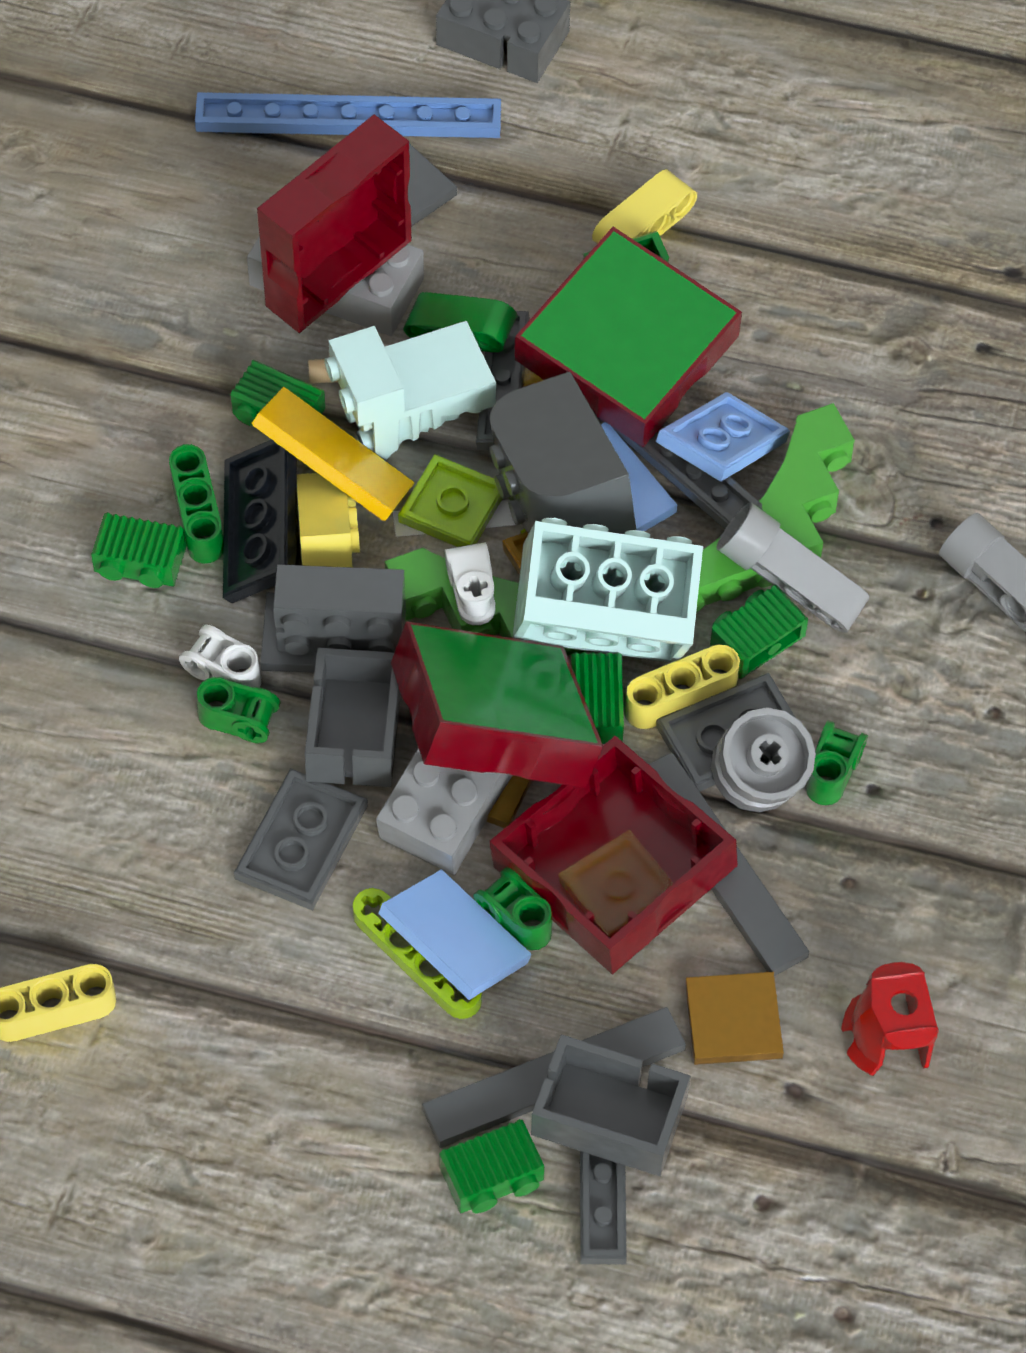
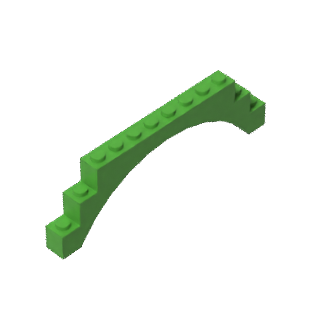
(796, 498)

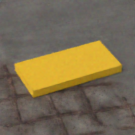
(333, 453)

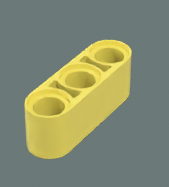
(650, 208)
(692, 671)
(73, 1008)

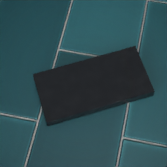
(258, 518)

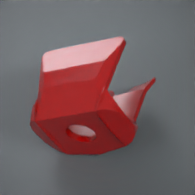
(880, 1027)

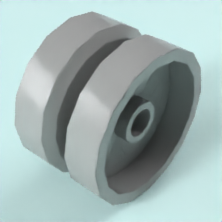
(782, 744)

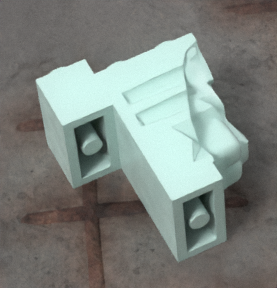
(408, 384)

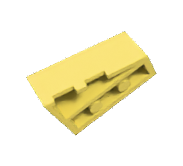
(326, 523)

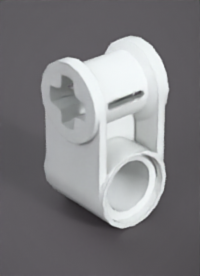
(472, 582)
(221, 656)

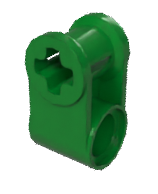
(241, 709)
(835, 757)
(512, 904)

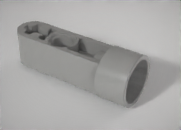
(758, 543)
(990, 564)

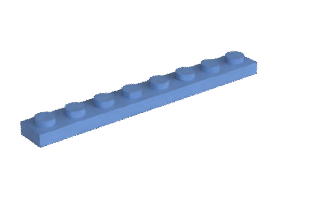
(345, 113)

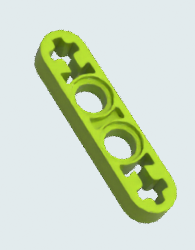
(408, 957)

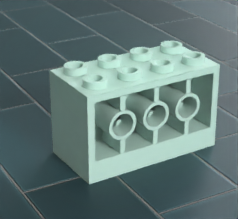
(608, 590)

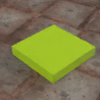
(451, 502)

